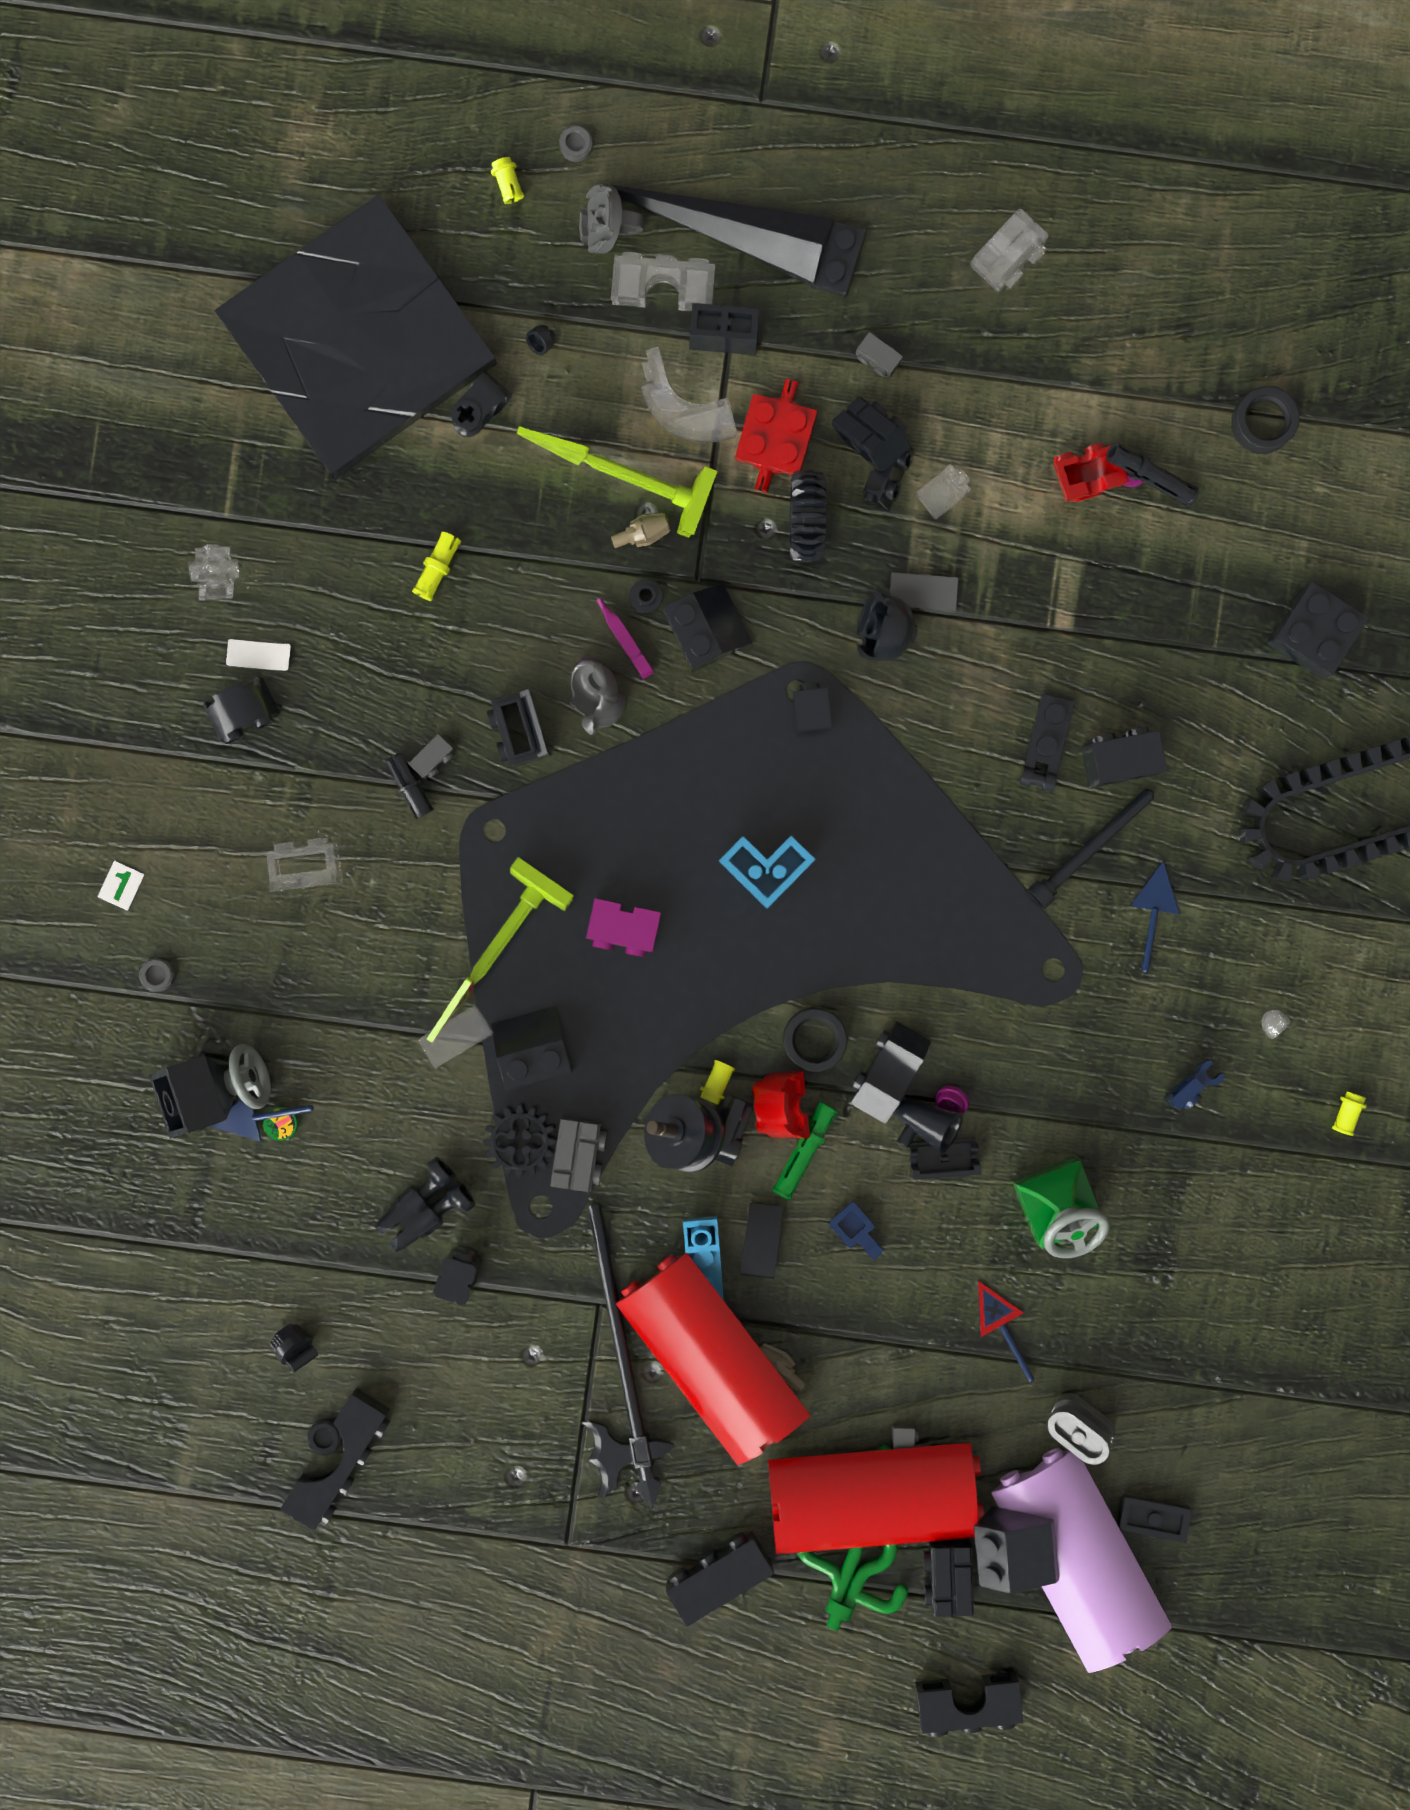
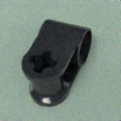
(482, 400)

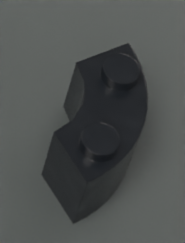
(890, 1071)

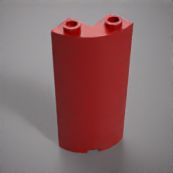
(712, 1358)
(874, 1498)

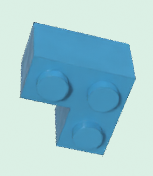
(765, 877)

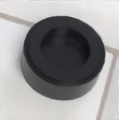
(323, 1437)

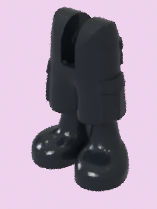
(417, 1214)

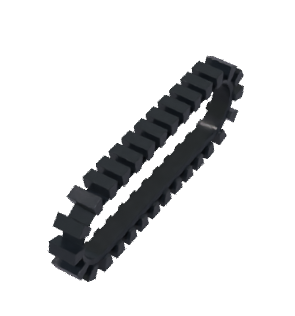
(1312, 778)

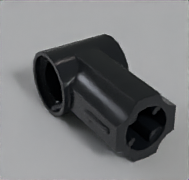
(735, 1116)

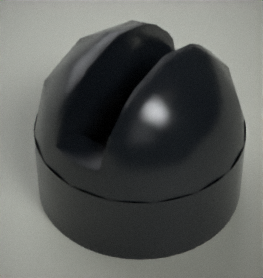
(540, 339)

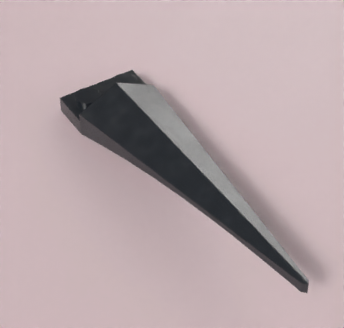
(797, 244)

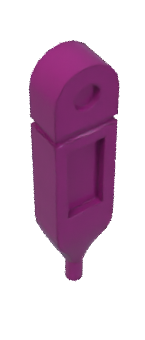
(626, 641)

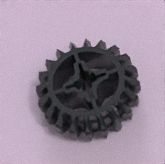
(807, 516)

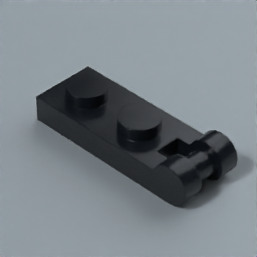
(1046, 742)

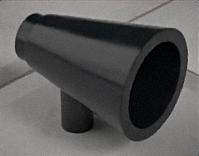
(932, 1123)

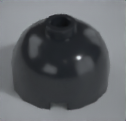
(886, 628)

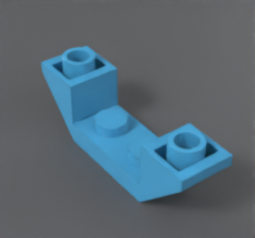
(703, 1247)

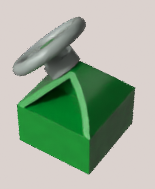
(1061, 1207)

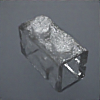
(1010, 250)

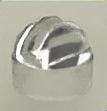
(1274, 1023)

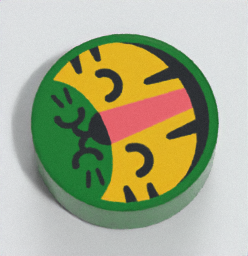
(281, 1127)

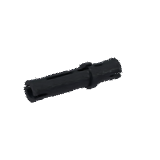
(1141, 468)

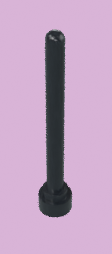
(1045, 890)

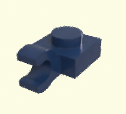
(1187, 1092)
(854, 1228)

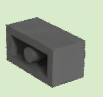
(878, 355)
(431, 757)
(904, 1436)

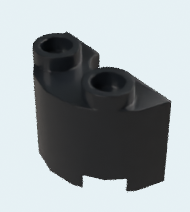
(241, 708)

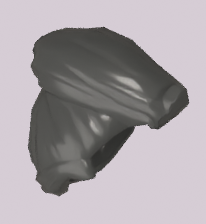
(596, 695)

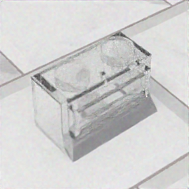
(304, 880)

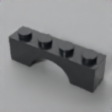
(313, 1494)

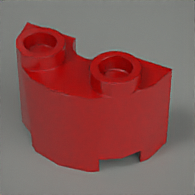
(1087, 474)
(779, 1105)

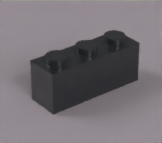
(718, 1577)

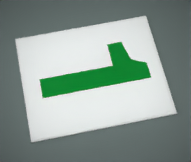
(120, 885)

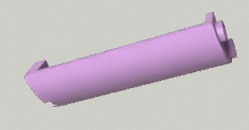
(1100, 1584)

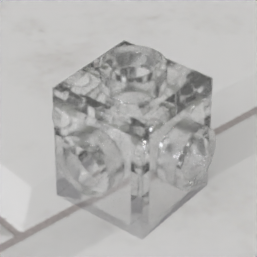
(214, 572)

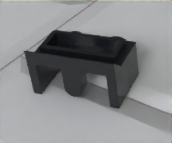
(531, 725)

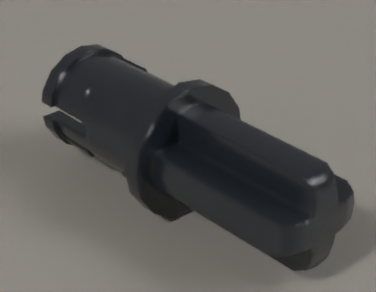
(409, 785)

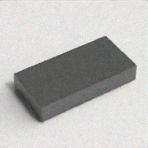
(925, 591)

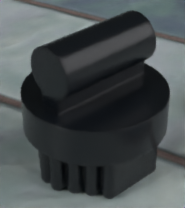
(293, 1347)

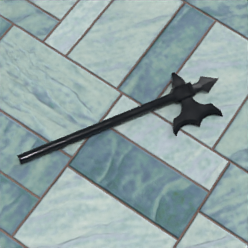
(609, 1453)

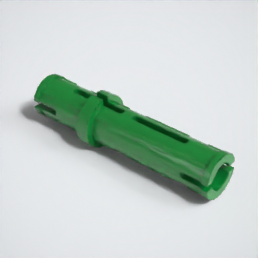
(804, 1151)

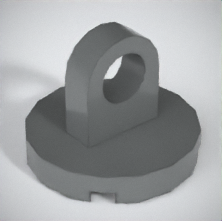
(605, 220)

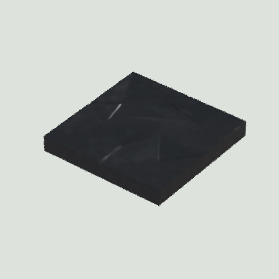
(356, 336)

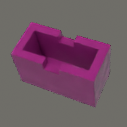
(633, 930)

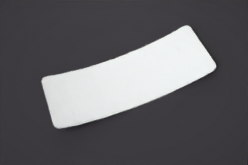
(258, 655)

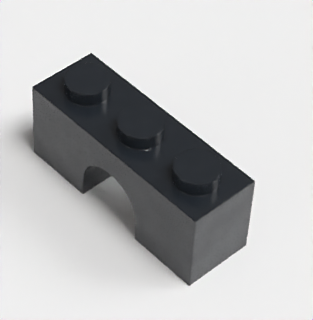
(997, 1706)

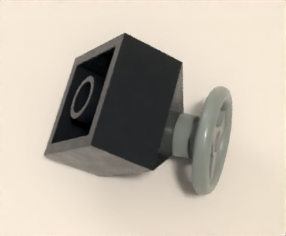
(202, 1091)

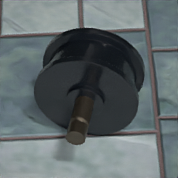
(684, 1133)

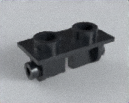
(886, 486)

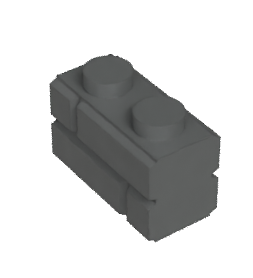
(577, 1154)

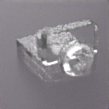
(944, 491)

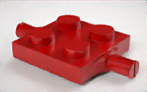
(776, 435)

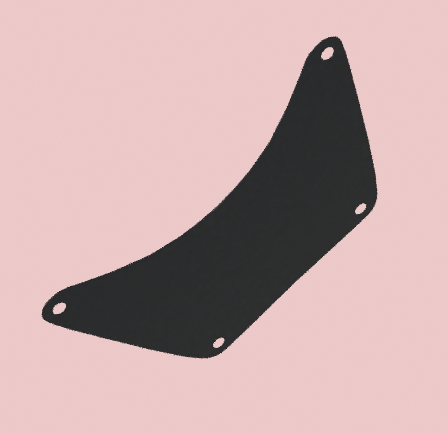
(890, 898)

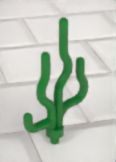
(848, 1588)

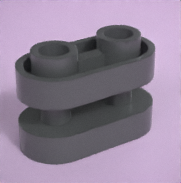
(1081, 1428)

